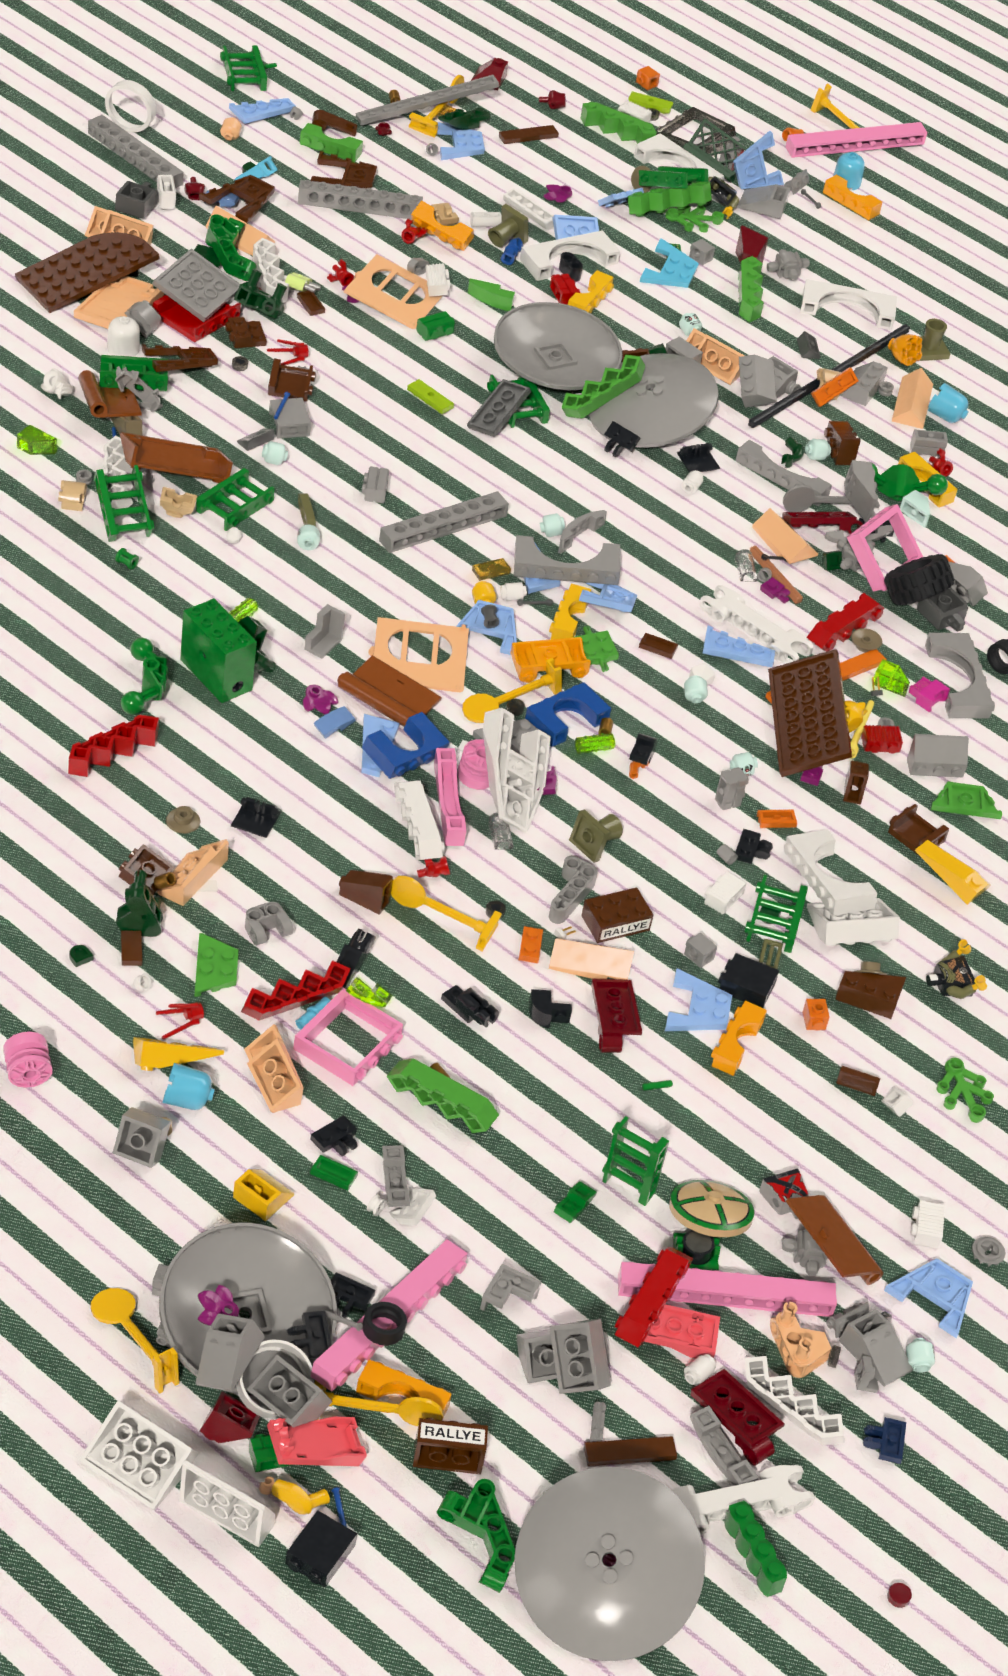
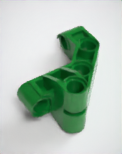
(222, 236)
(474, 1517)

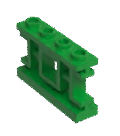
(141, 364)

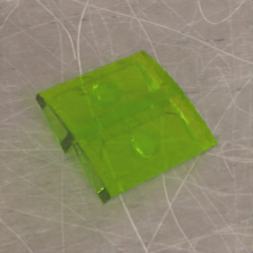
(377, 996)

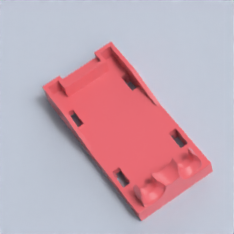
(685, 1331)
(321, 1442)

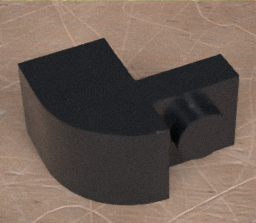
(643, 749)
(544, 1011)

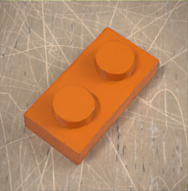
(530, 944)

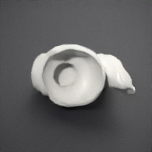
(56, 384)

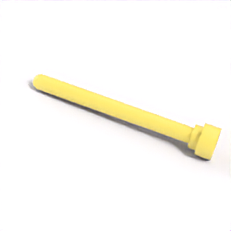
(858, 732)

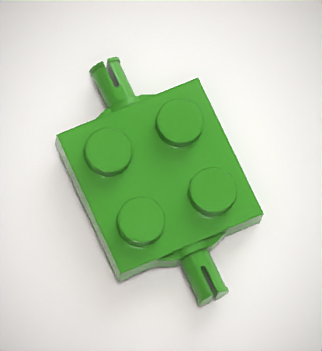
(599, 648)

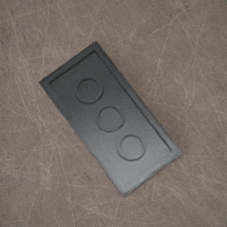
(498, 408)

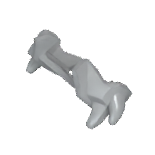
(149, 397)

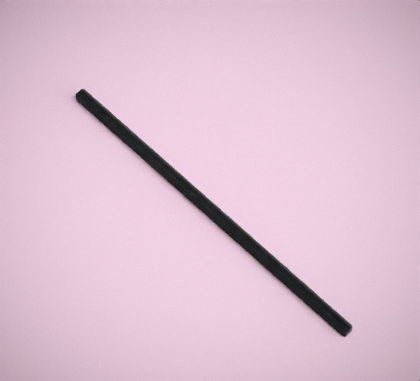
(813, 385)

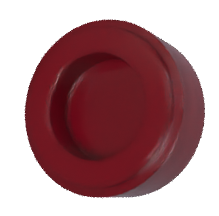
(899, 1595)

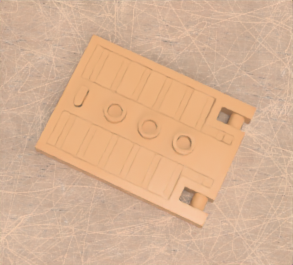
(115, 300)

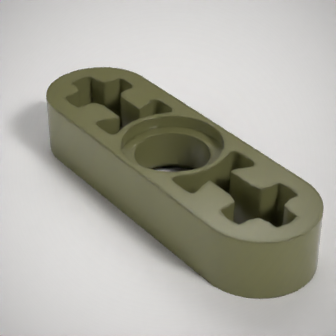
(306, 509)

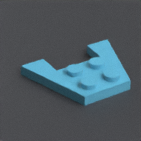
(677, 270)

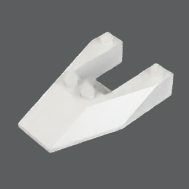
(512, 775)

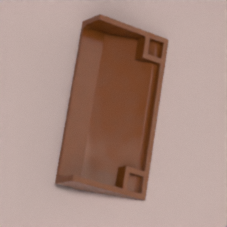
(175, 457)

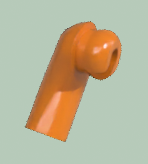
(634, 768)

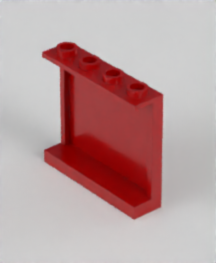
(188, 324)

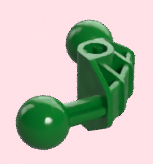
(901, 480)
(153, 677)

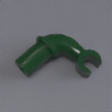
(797, 452)

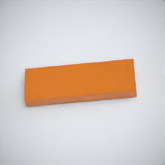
(834, 387)

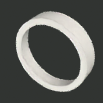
(139, 90)
(286, 1348)

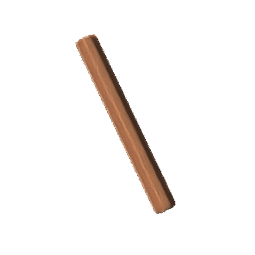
(795, 596)

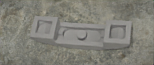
(590, 520)
(880, 532)
(395, 1176)
(719, 1448)

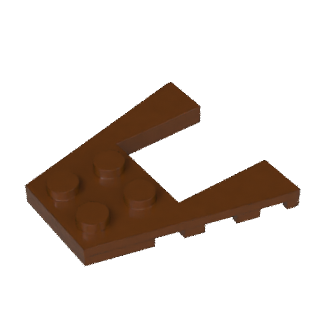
(356, 174)
(248, 188)
(189, 358)

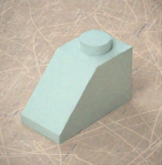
(916, 507)

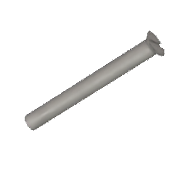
(358, 1326)

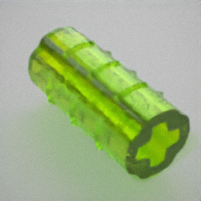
(245, 608)
(594, 743)

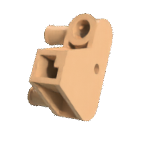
(800, 1348)

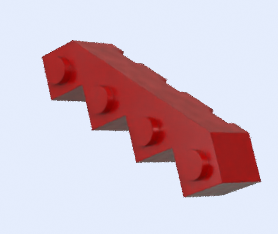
(842, 623)
(118, 740)
(288, 996)
(653, 1295)

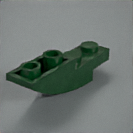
(466, 119)

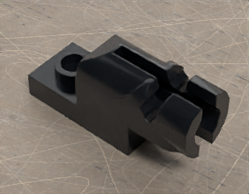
(355, 953)
(470, 1005)

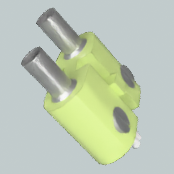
(301, 282)

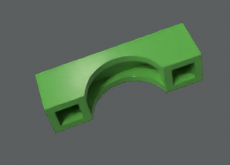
(314, 138)

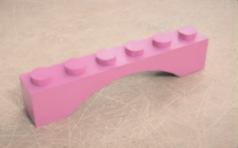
(446, 780)

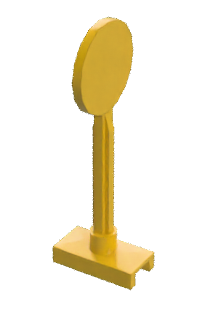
(821, 100)
(426, 124)
(476, 705)
(412, 895)
(117, 1306)
(409, 1409)

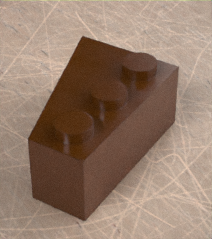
(842, 442)
(871, 992)

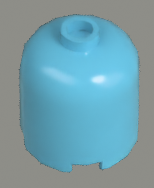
(851, 168)
(949, 404)
(189, 1088)

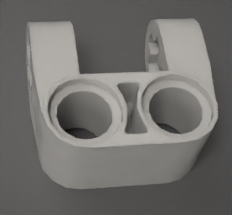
(264, 918)

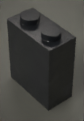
(748, 980)
(321, 1549)

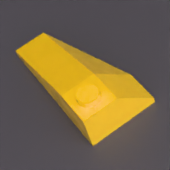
(959, 876)
(160, 1054)

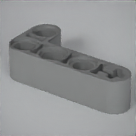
(581, 880)

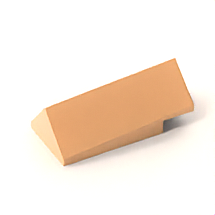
(109, 221)
(248, 235)
(716, 356)
(913, 399)
(782, 538)
(195, 871)
(590, 960)
(274, 1071)

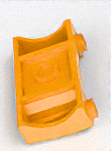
(531, 657)

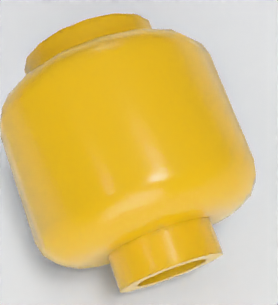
(484, 591)

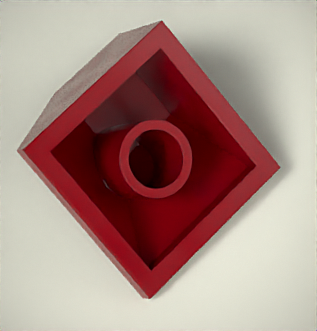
(496, 67)
(750, 244)
(229, 1420)

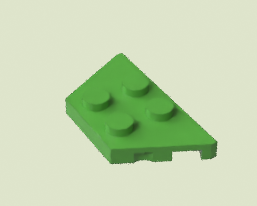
(966, 800)
(215, 965)

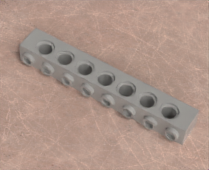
(132, 150)
(357, 199)
(443, 522)

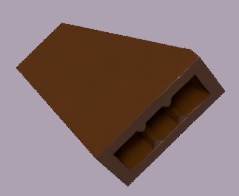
(367, 889)

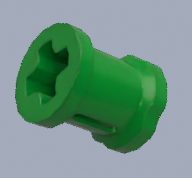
(126, 558)

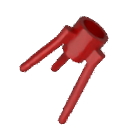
(299, 350)
(191, 1011)

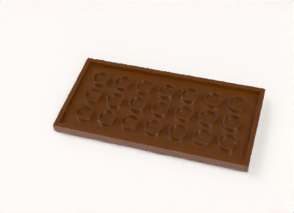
(809, 713)

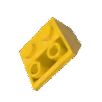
(261, 1193)

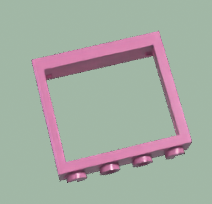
(863, 552)
(365, 1011)

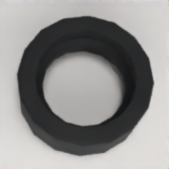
(994, 657)
(389, 1311)

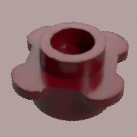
(383, 129)

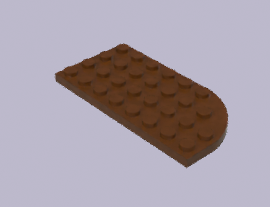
(85, 268)

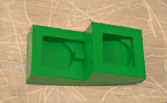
(575, 1202)

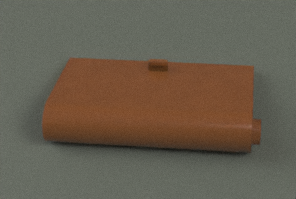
(107, 401)
(388, 690)
(835, 1238)

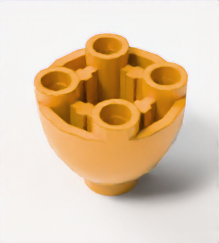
(906, 348)

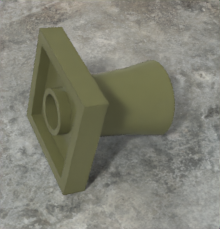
(513, 225)
(932, 344)
(592, 835)

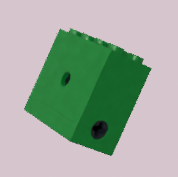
(218, 650)

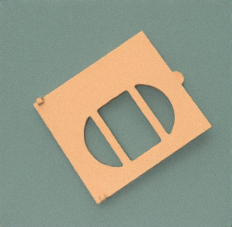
(364, 291)
(445, 676)

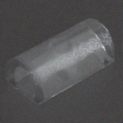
(746, 566)
(500, 833)

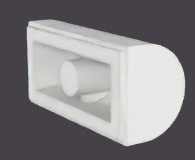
(485, 219)

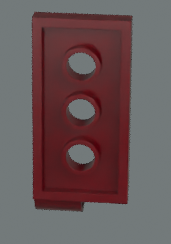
(843, 518)
(609, 1030)
(750, 1438)

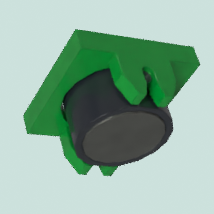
(700, 1248)

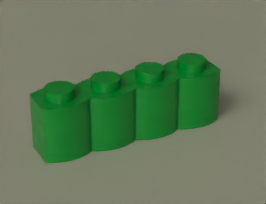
(756, 1549)

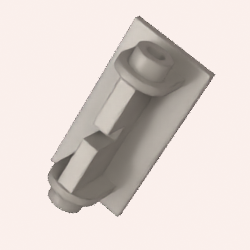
(798, 182)
(840, 1321)

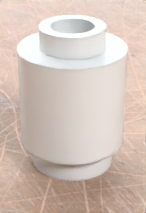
(692, 482)
(513, 591)
(700, 1369)

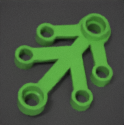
(676, 215)
(956, 1069)

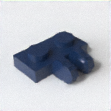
(891, 1441)

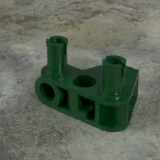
(251, 296)
(258, 632)
(141, 909)

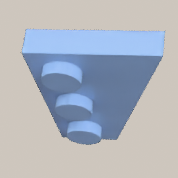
(620, 198)
(570, 226)

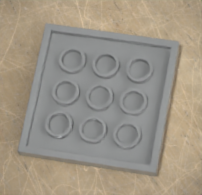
(197, 285)

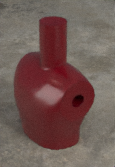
(555, 99)
(193, 189)

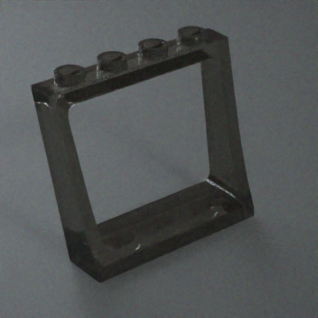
(689, 115)

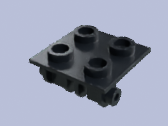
(698, 458)
(255, 817)

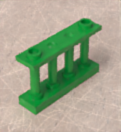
(259, 73)
(672, 176)
(534, 400)
(229, 487)
(109, 513)
(793, 910)
(653, 1163)

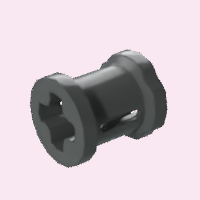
(489, 613)

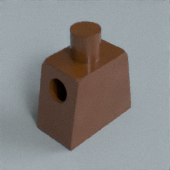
(857, 776)

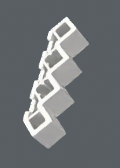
(268, 264)
(115, 464)
(419, 820)
(798, 1409)

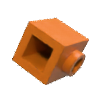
(647, 77)
(815, 1014)

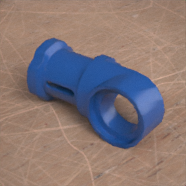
(511, 251)

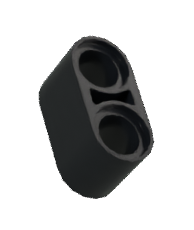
(571, 265)

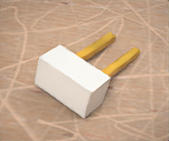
(561, 934)

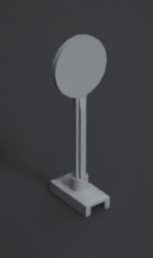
(803, 496)

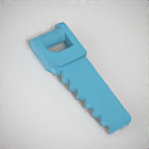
(260, 169)

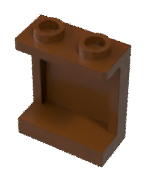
(290, 380)
(914, 830)

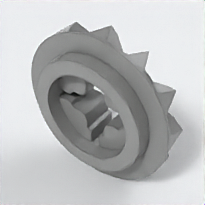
(984, 1244)

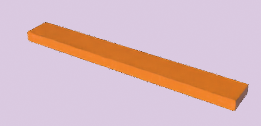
(855, 666)

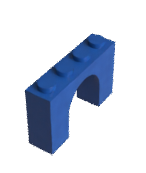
(577, 699)
(396, 761)

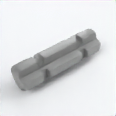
(597, 1424)

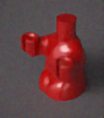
(410, 233)
(341, 274)
(941, 465)
(434, 869)

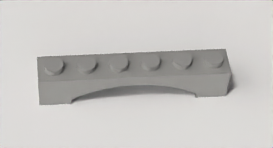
(753, 457)

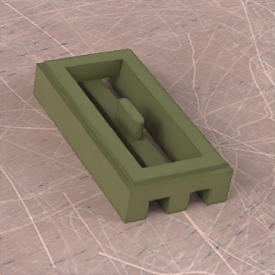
(773, 944)

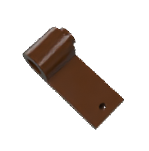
(323, 118)

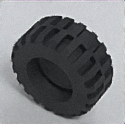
(919, 579)

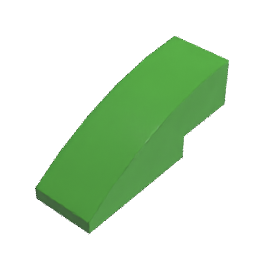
(491, 294)

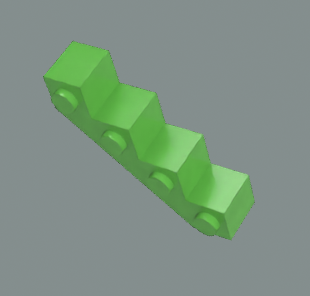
(614, 121)
(662, 199)
(750, 289)
(599, 393)
(450, 1096)

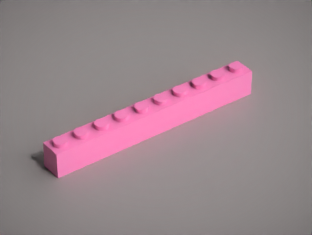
(856, 139)
(738, 1290)
(410, 1295)

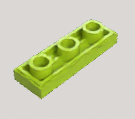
(647, 101)
(430, 396)

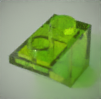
(36, 441)
(891, 678)

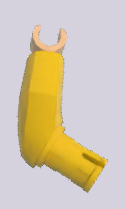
(294, 1495)

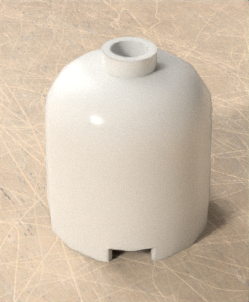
(123, 337)

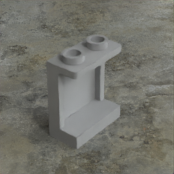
(293, 418)

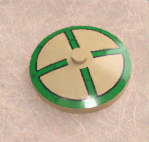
(711, 1208)

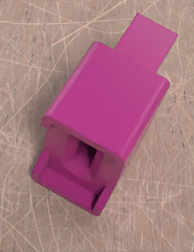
(929, 693)

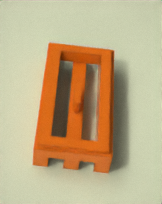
(777, 818)

